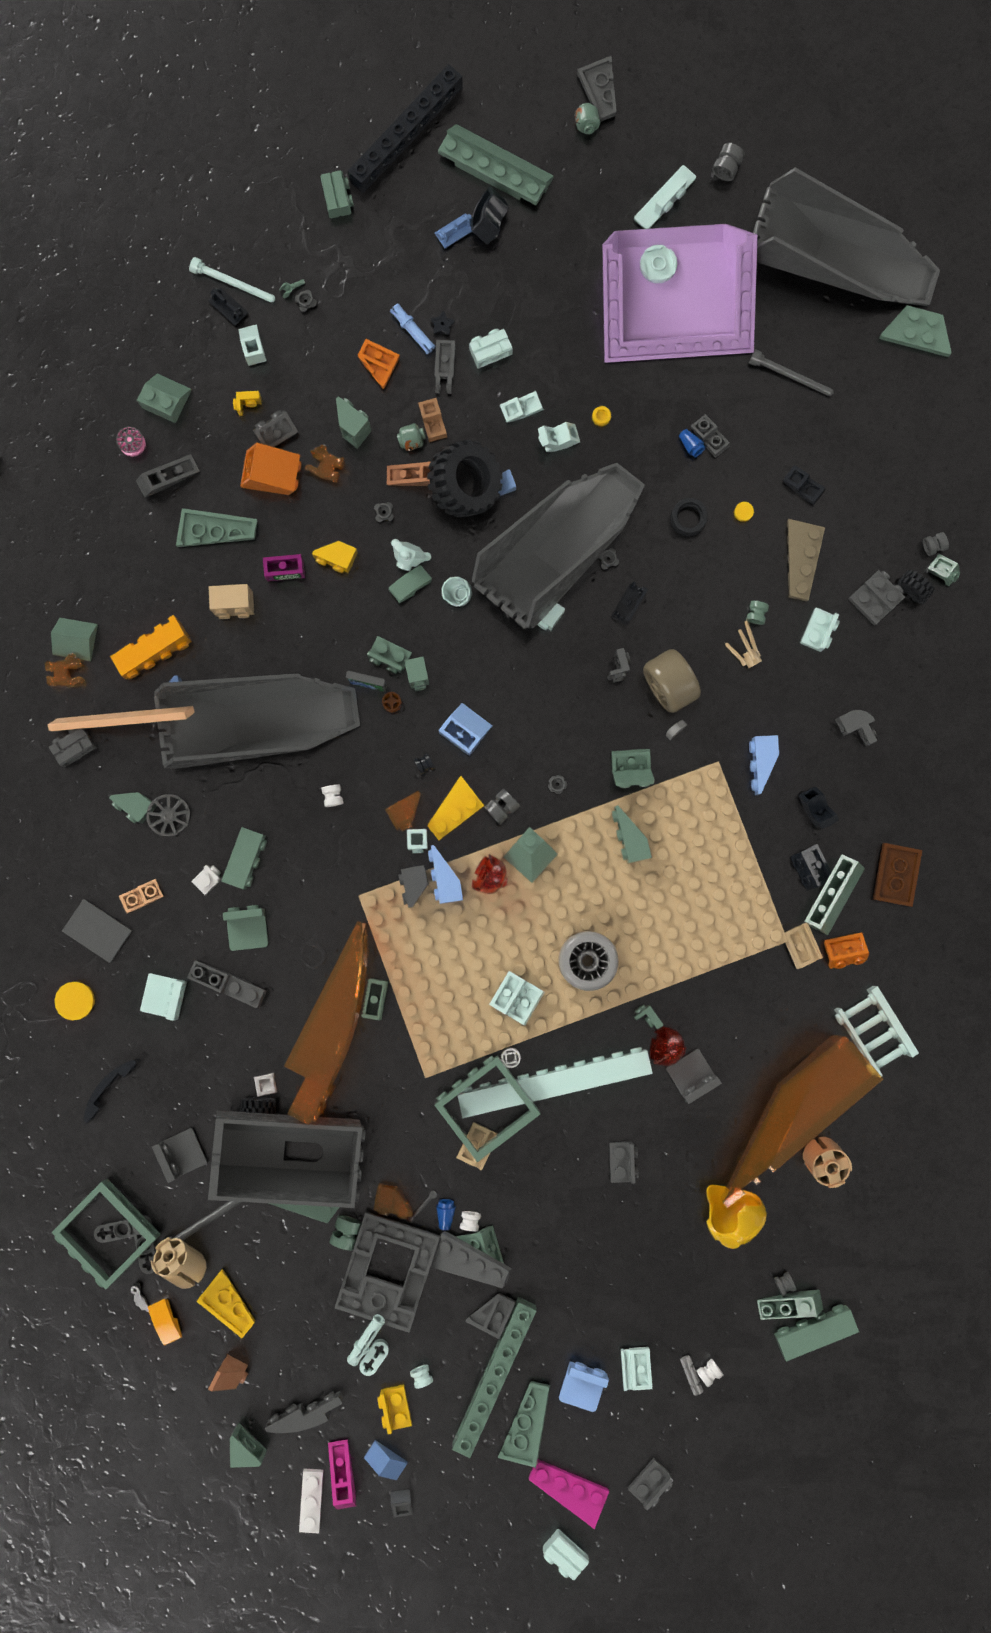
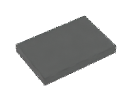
(97, 930)

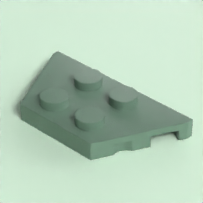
(919, 330)

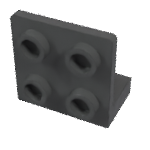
(693, 1076)
(179, 1154)

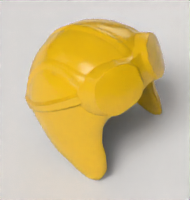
(739, 1221)

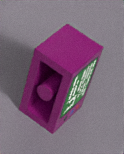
(284, 567)

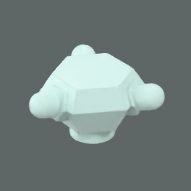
(408, 554)

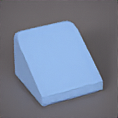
(507, 482)

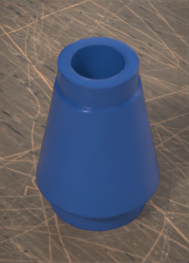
(692, 443)
(445, 1213)

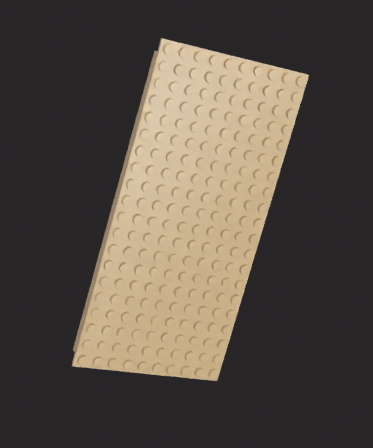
(666, 915)

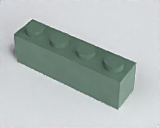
(834, 894)
(816, 1332)

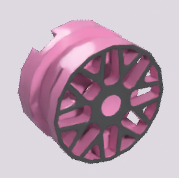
(131, 441)

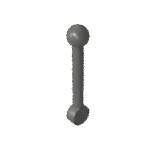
(433, 1194)

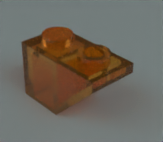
(391, 1200)

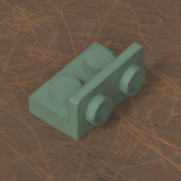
(388, 654)

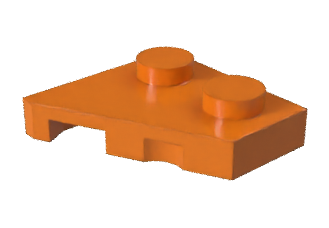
(378, 361)

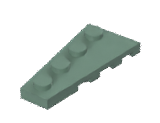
(211, 528)

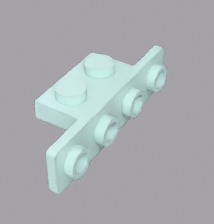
(665, 197)

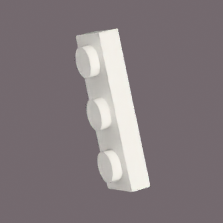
(311, 1500)

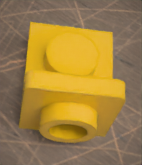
(246, 398)

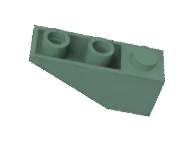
(633, 840)
(792, 1305)

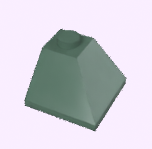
(530, 855)

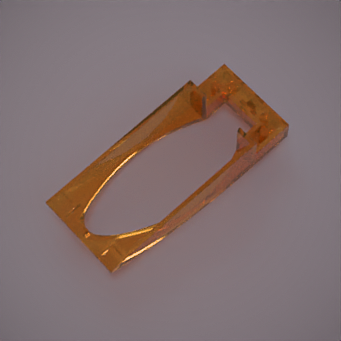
(330, 1028)

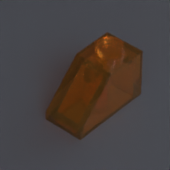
(404, 811)

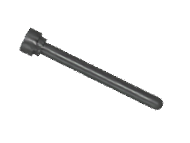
(758, 359)
(206, 1220)

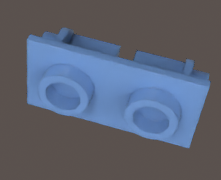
(455, 230)

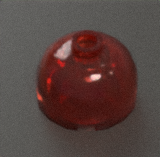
(490, 875)
(667, 1047)

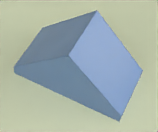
(384, 1461)

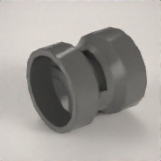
(936, 543)

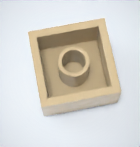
(231, 601)

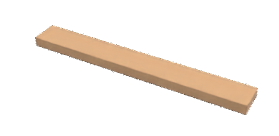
(123, 718)

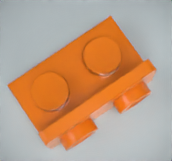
(846, 950)

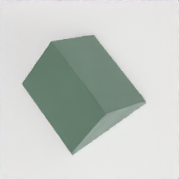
(73, 637)
(245, 1449)

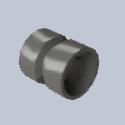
(728, 162)
(496, 811)

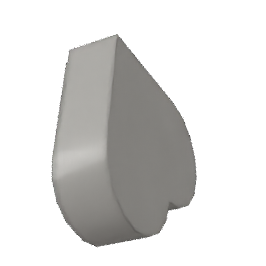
(675, 729)

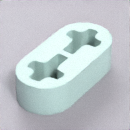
(377, 1359)

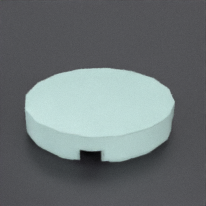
(658, 264)

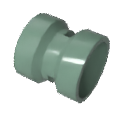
(757, 612)

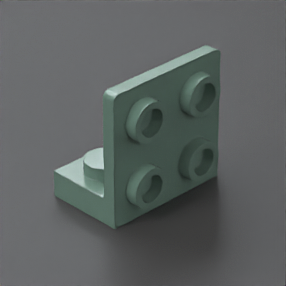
(485, 1241)

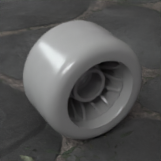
(599, 972)

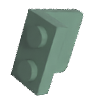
(632, 768)
(246, 928)

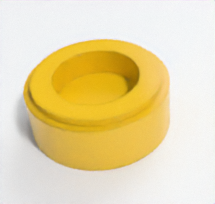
(601, 416)
(743, 511)

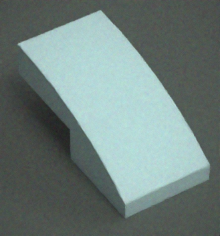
(522, 407)

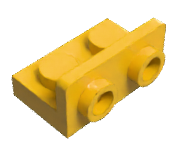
(395, 1408)

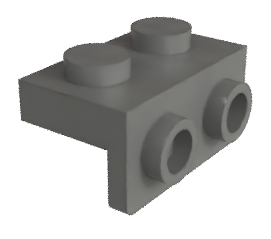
(622, 663)

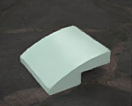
(516, 998)

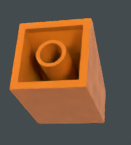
(270, 469)

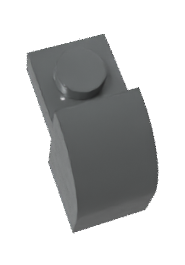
(859, 721)

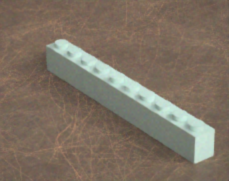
(556, 1082)

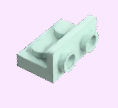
(819, 630)

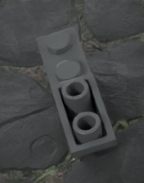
(227, 984)
(299, 1419)

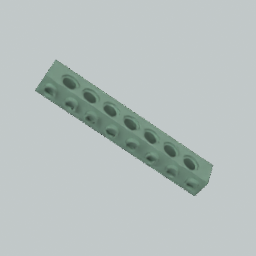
(493, 1378)

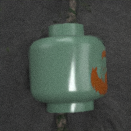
(587, 118)
(411, 437)

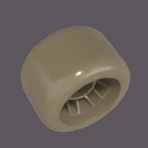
(672, 680)

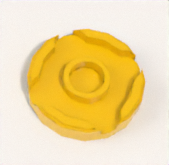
(74, 1000)

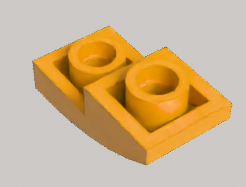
(164, 1323)

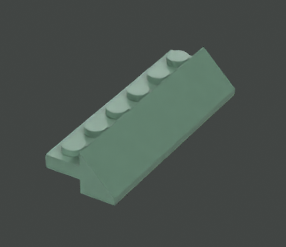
(494, 165)

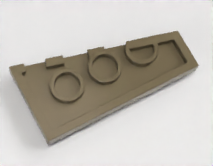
(803, 549)

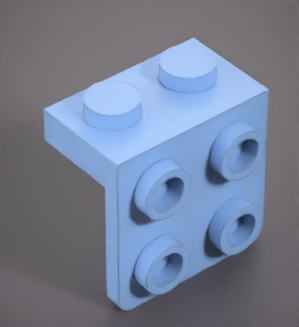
(583, 1386)

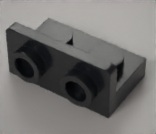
(811, 867)

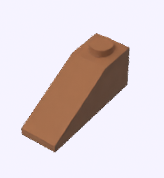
(408, 474)
(229, 1374)

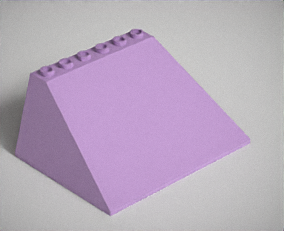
(693, 314)

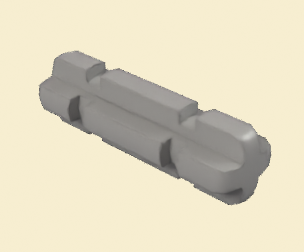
(691, 1375)

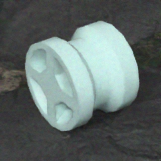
(421, 1376)

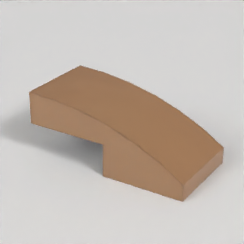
(432, 420)

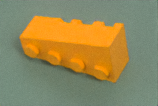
(151, 648)

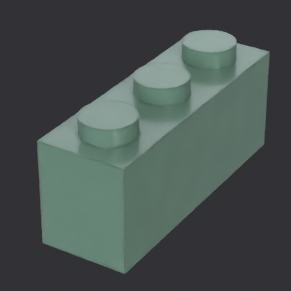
(244, 858)

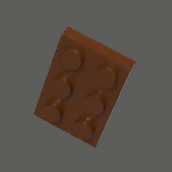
(897, 874)

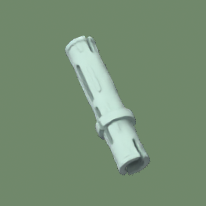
(362, 1345)

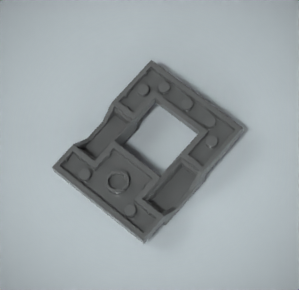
(369, 1295)

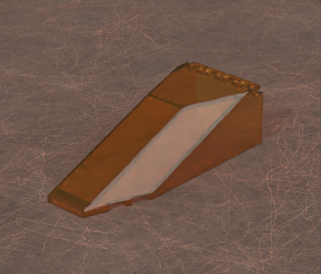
(802, 1108)

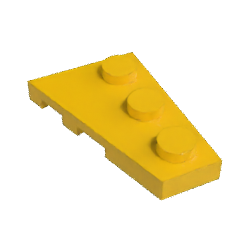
(455, 809)
(226, 1305)

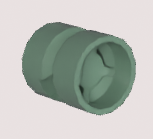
(345, 1232)

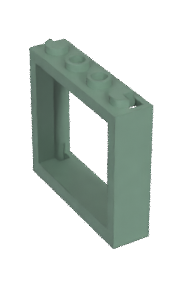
(505, 1134)
(134, 1217)

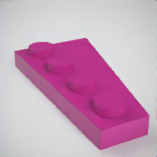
(573, 1492)

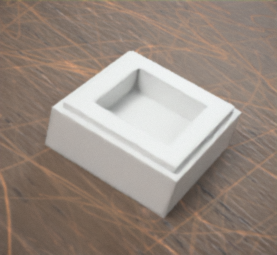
(265, 1084)

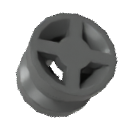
(785, 1284)

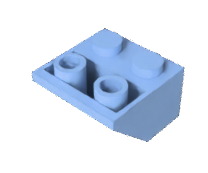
(465, 729)

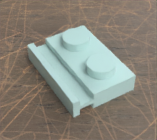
(636, 1368)

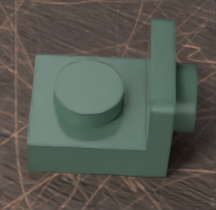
(945, 569)
(652, 1019)

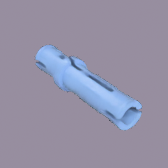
(406, 321)

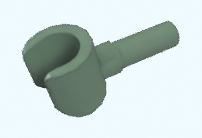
(289, 287)

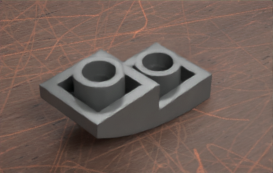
(708, 432)

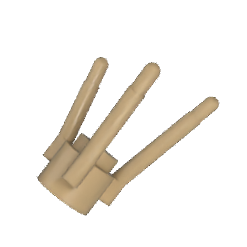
(752, 657)

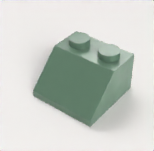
(164, 397)

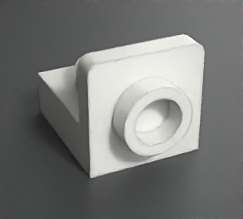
(207, 879)

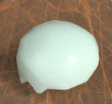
(456, 591)

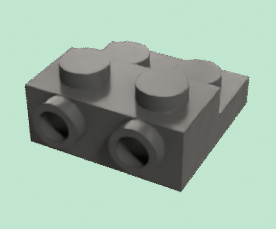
(877, 597)

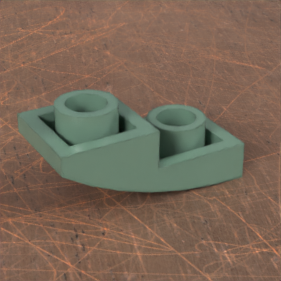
(409, 584)

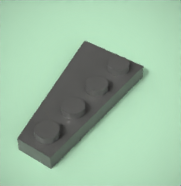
(467, 1261)

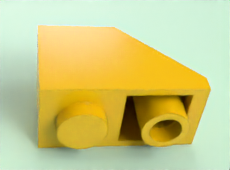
(337, 555)

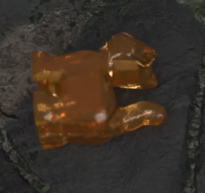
(327, 465)
(61, 671)

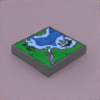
(366, 681)

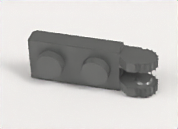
(444, 364)

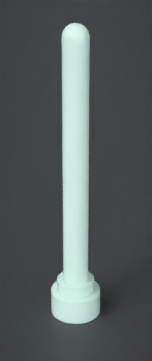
(197, 266)

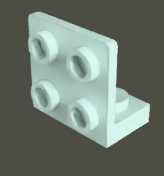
(163, 996)

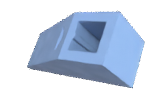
(765, 753)
(448, 884)

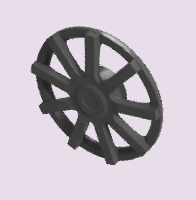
(168, 815)

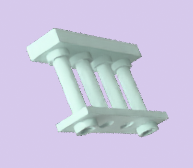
(884, 1014)

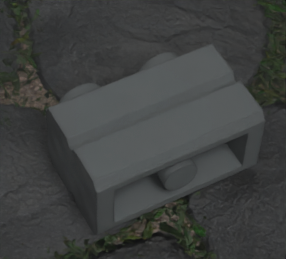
(72, 746)

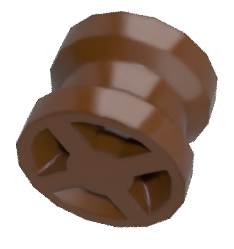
(391, 698)

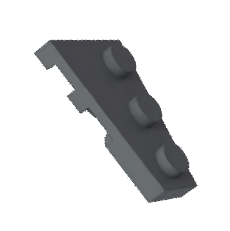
(599, 86)

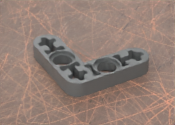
(132, 1232)

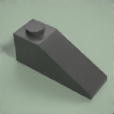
(167, 475)

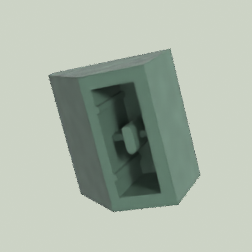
(352, 423)

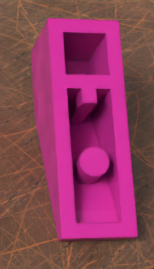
(341, 1475)

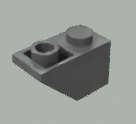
(414, 882)

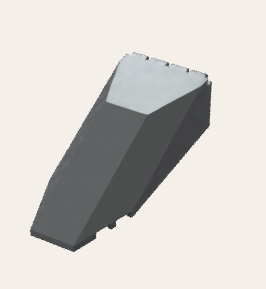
(839, 242)
(555, 543)
(252, 717)

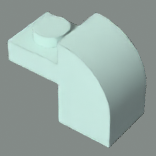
(559, 437)

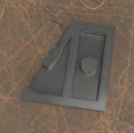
(493, 1315)

